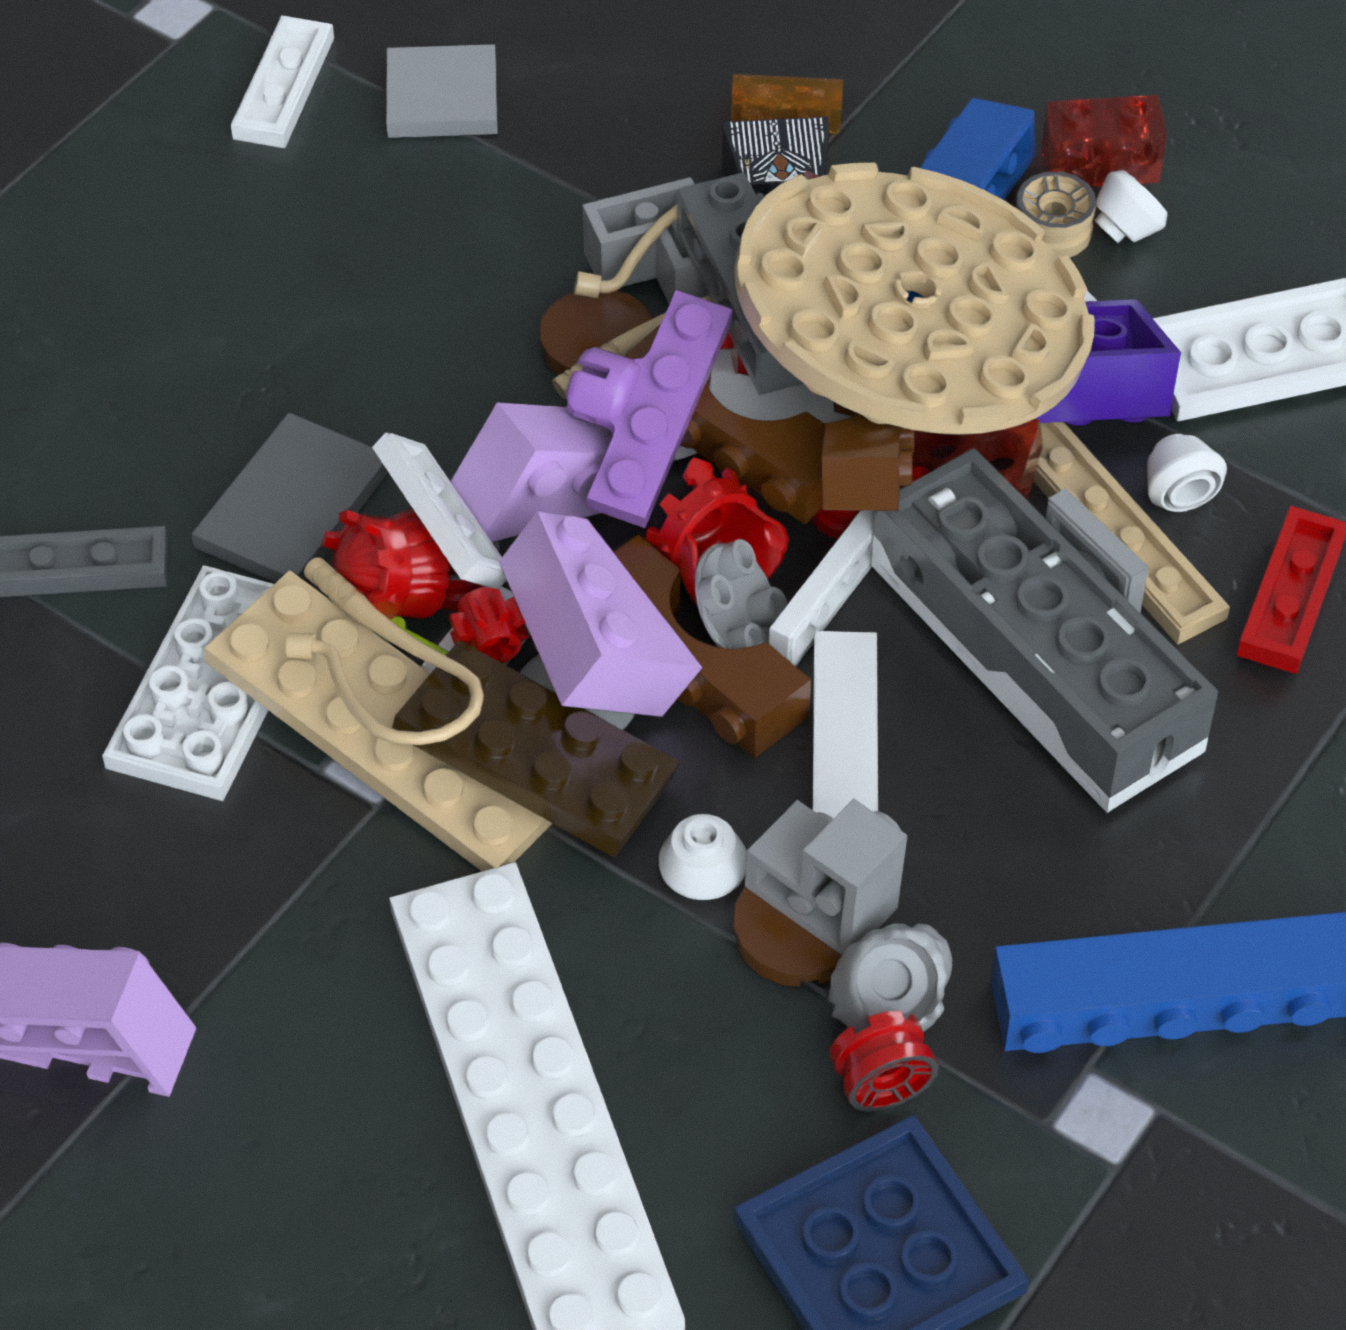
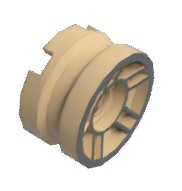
(1062, 207)

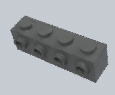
(711, 227)

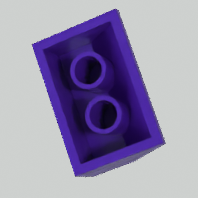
(1126, 372)

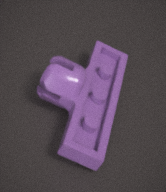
(647, 404)

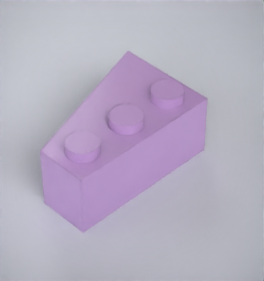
(528, 464)
(594, 621)
(91, 1011)

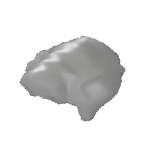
(892, 972)

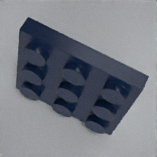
(881, 1240)

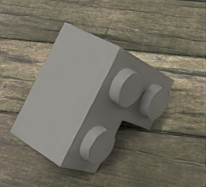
(617, 225)
(830, 872)

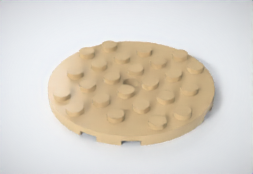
(828, 296)

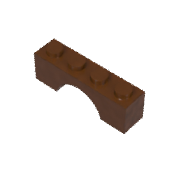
(769, 456)
(865, 463)
(745, 692)

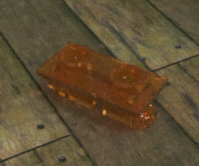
(786, 97)

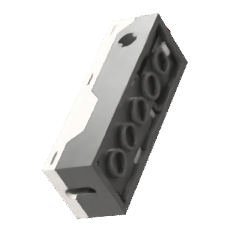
(1043, 629)

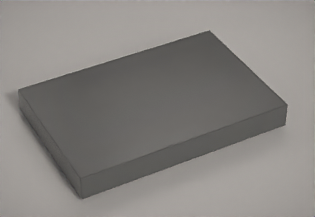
(289, 498)

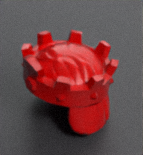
(715, 514)
(391, 562)

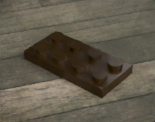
(541, 753)

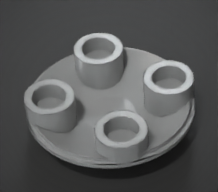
(736, 596)

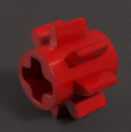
(489, 624)

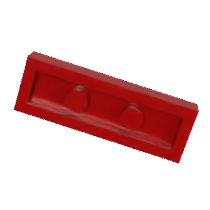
(1293, 590)

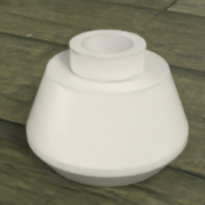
(1128, 208)
(1184, 473)
(703, 858)

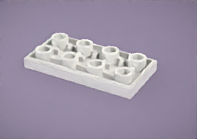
(186, 718)

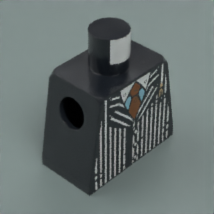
(774, 150)

